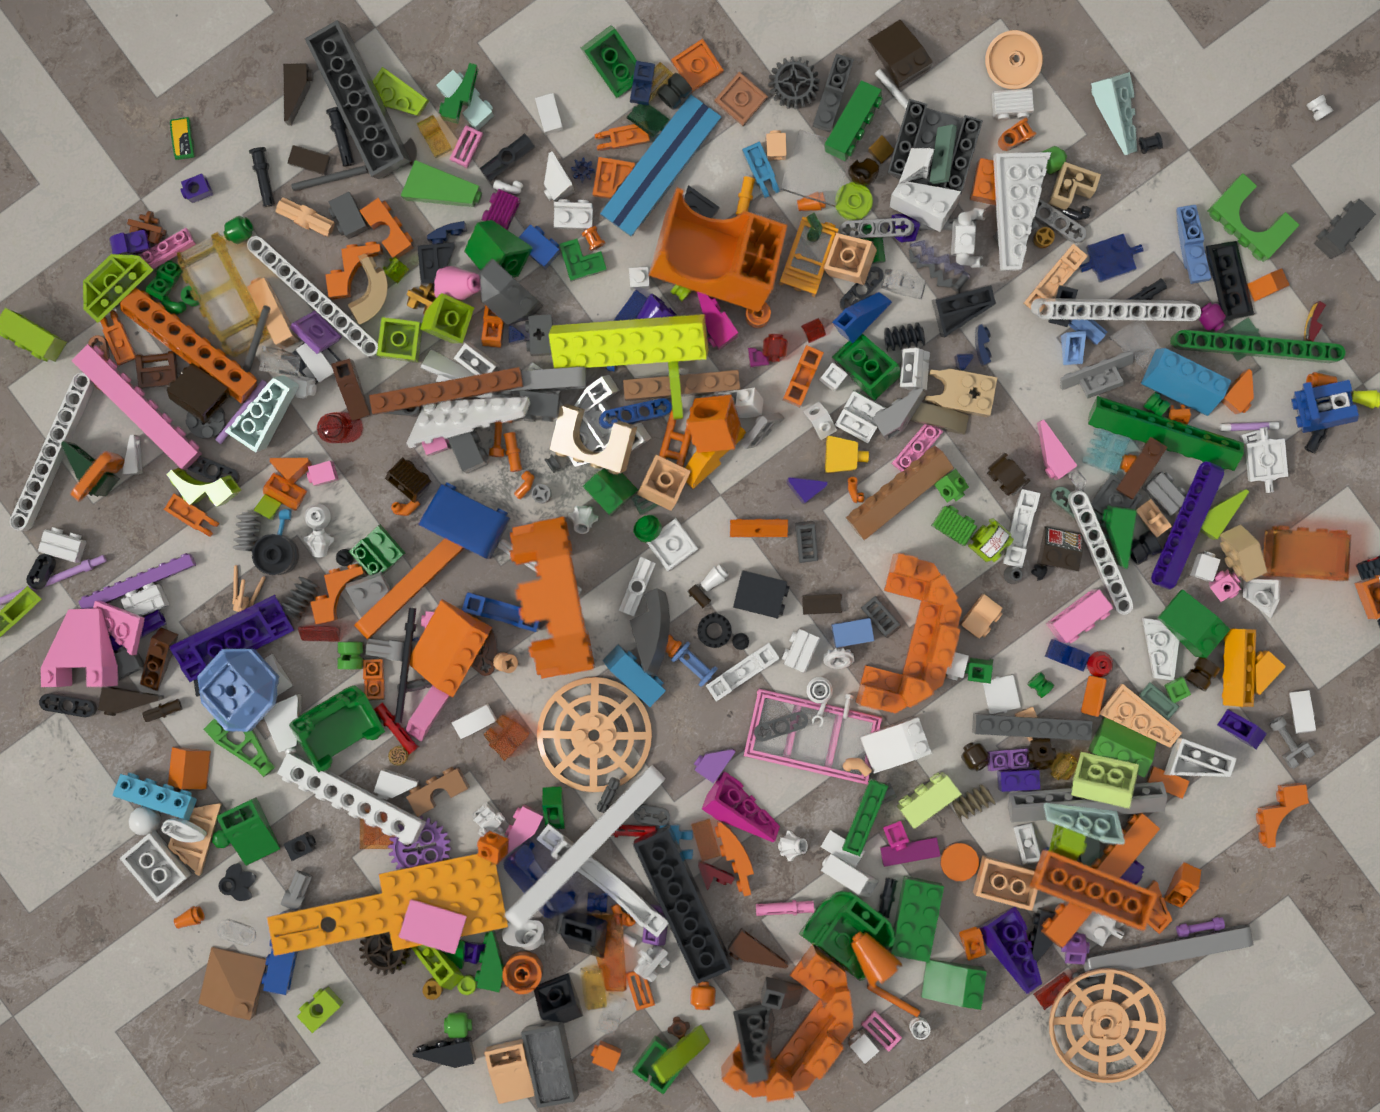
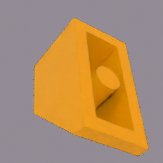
(1266, 670)

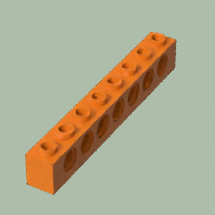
(146, 319)

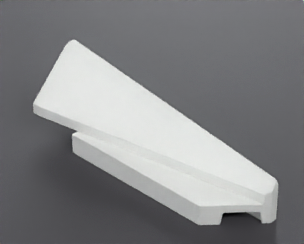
(449, 370)

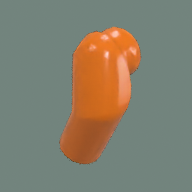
(852, 488)
(404, 509)

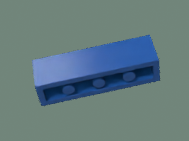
(279, 971)

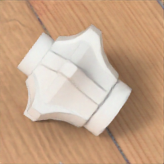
(582, 518)
(319, 542)
(792, 846)

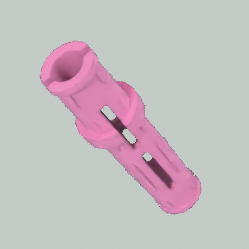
(785, 908)

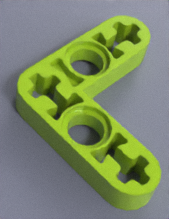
(675, 390)

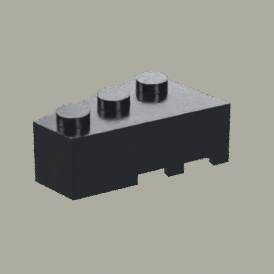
(961, 307)

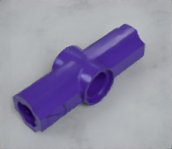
(151, 623)

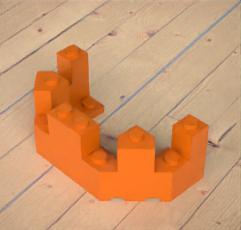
(552, 598)
(931, 641)
(814, 1042)

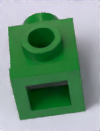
(983, 675)

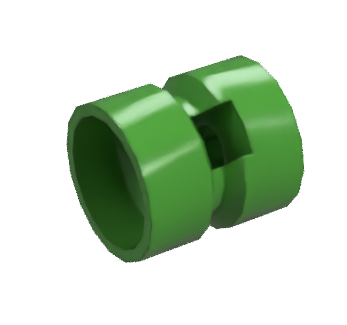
(353, 649)

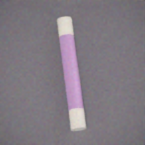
(1248, 426)

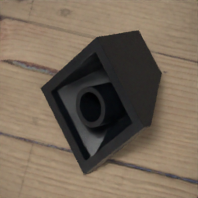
(558, 1000)

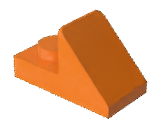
(972, 943)

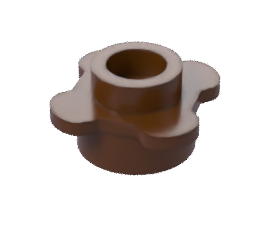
(673, 1028)

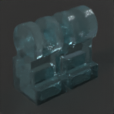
(1108, 461)

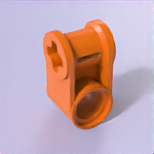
(1018, 133)

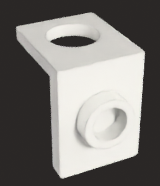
(821, 421)

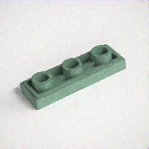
(943, 154)

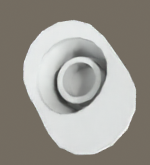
(528, 936)

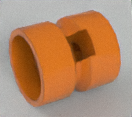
(758, 319)

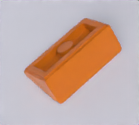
(284, 492)
(1093, 696)

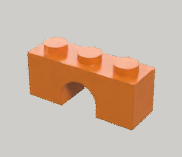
(378, 214)
(803, 376)

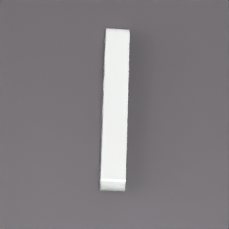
(1107, 558)

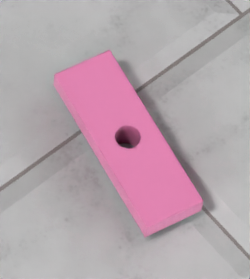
(168, 248)
(925, 438)

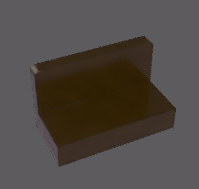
(821, 604)

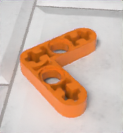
(106, 462)

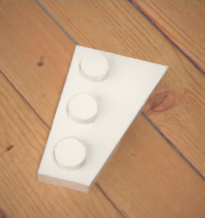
(1161, 648)

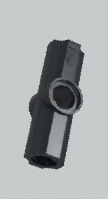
(517, 149)

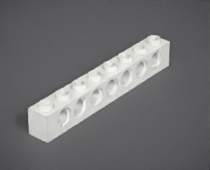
(413, 824)

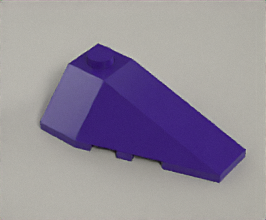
(1009, 943)

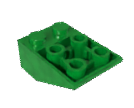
(249, 831)

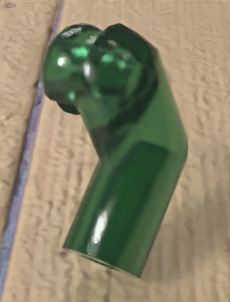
(815, 229)

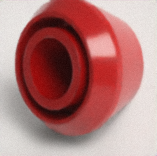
(1094, 665)

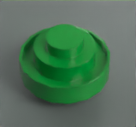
(647, 528)

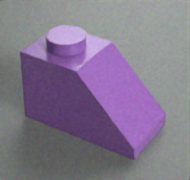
(713, 763)

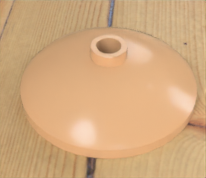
(1001, 62)

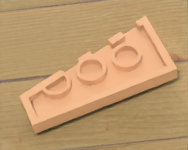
(1134, 713)

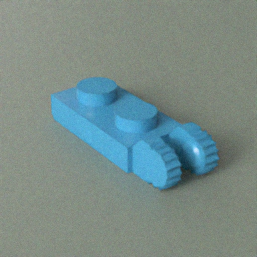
(760, 167)

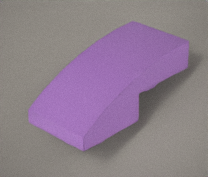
(1008, 759)

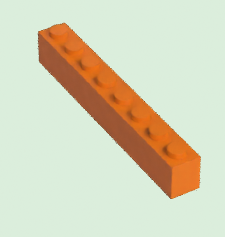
(1113, 862)

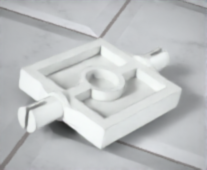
(1266, 459)
(1099, 928)

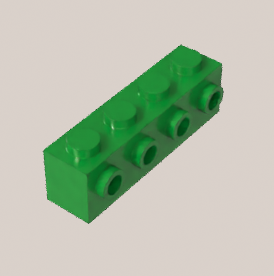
(853, 121)

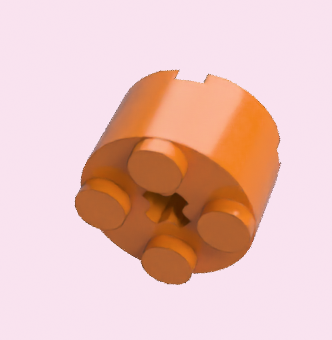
(515, 980)

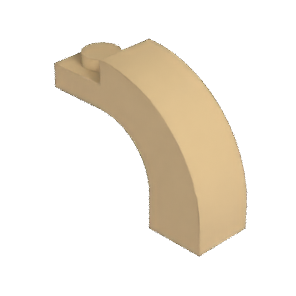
(375, 295)

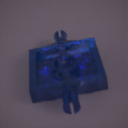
(1111, 258)

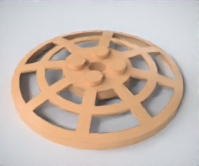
(594, 721)
(1115, 1032)

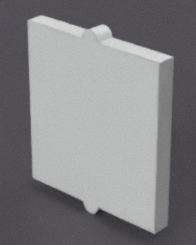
(1001, 694)

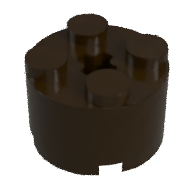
(1008, 474)

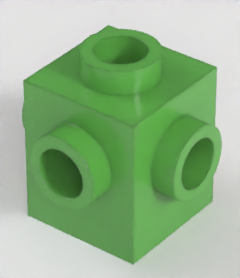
(952, 486)

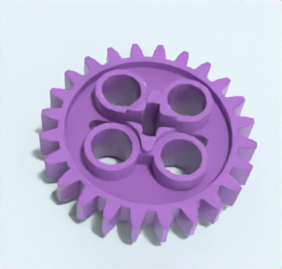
(437, 837)

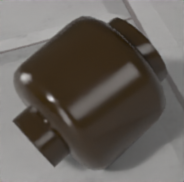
(975, 756)

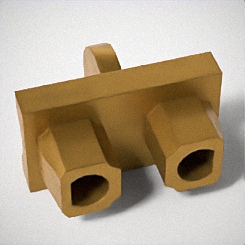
(423, 294)

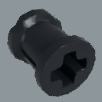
(1150, 143)

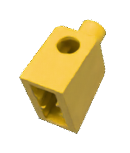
(843, 455)

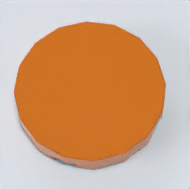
(959, 861)

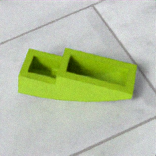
(17, 608)

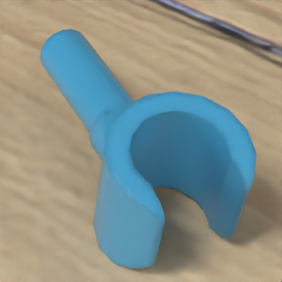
(284, 514)

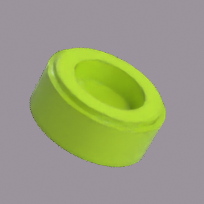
(467, 985)

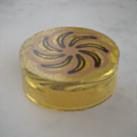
(398, 755)

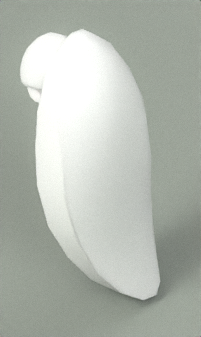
(183, 830)

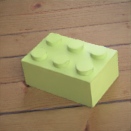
(1105, 780)
(928, 799)

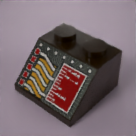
(1061, 549)

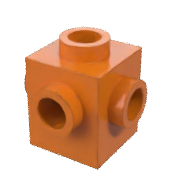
(492, 847)

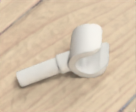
(820, 713)

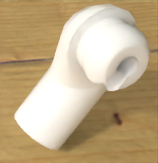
(511, 189)

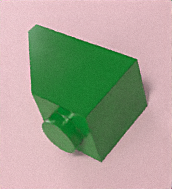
(553, 806)

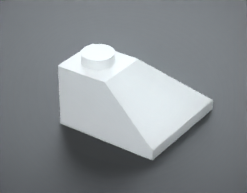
(556, 181)

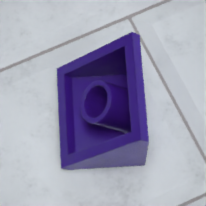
(804, 488)

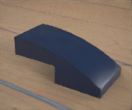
(642, 83)

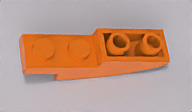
(733, 849)

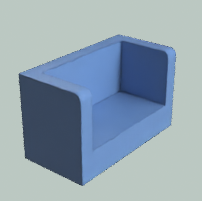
(852, 632)

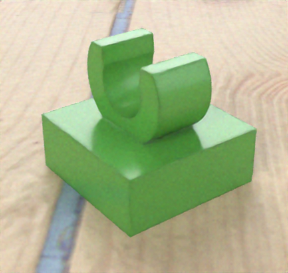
(1177, 689)

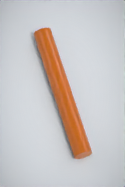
(894, 1000)

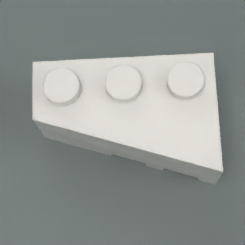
(1196, 760)

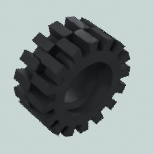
(714, 642)

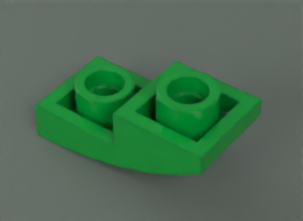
(165, 279)

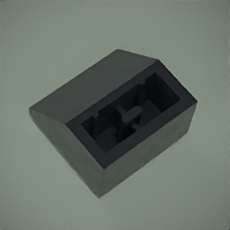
(584, 933)

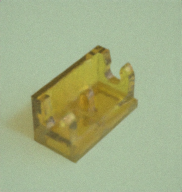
(593, 988)

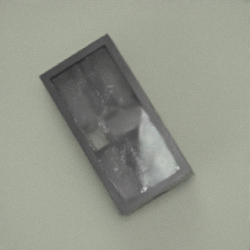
(550, 1064)

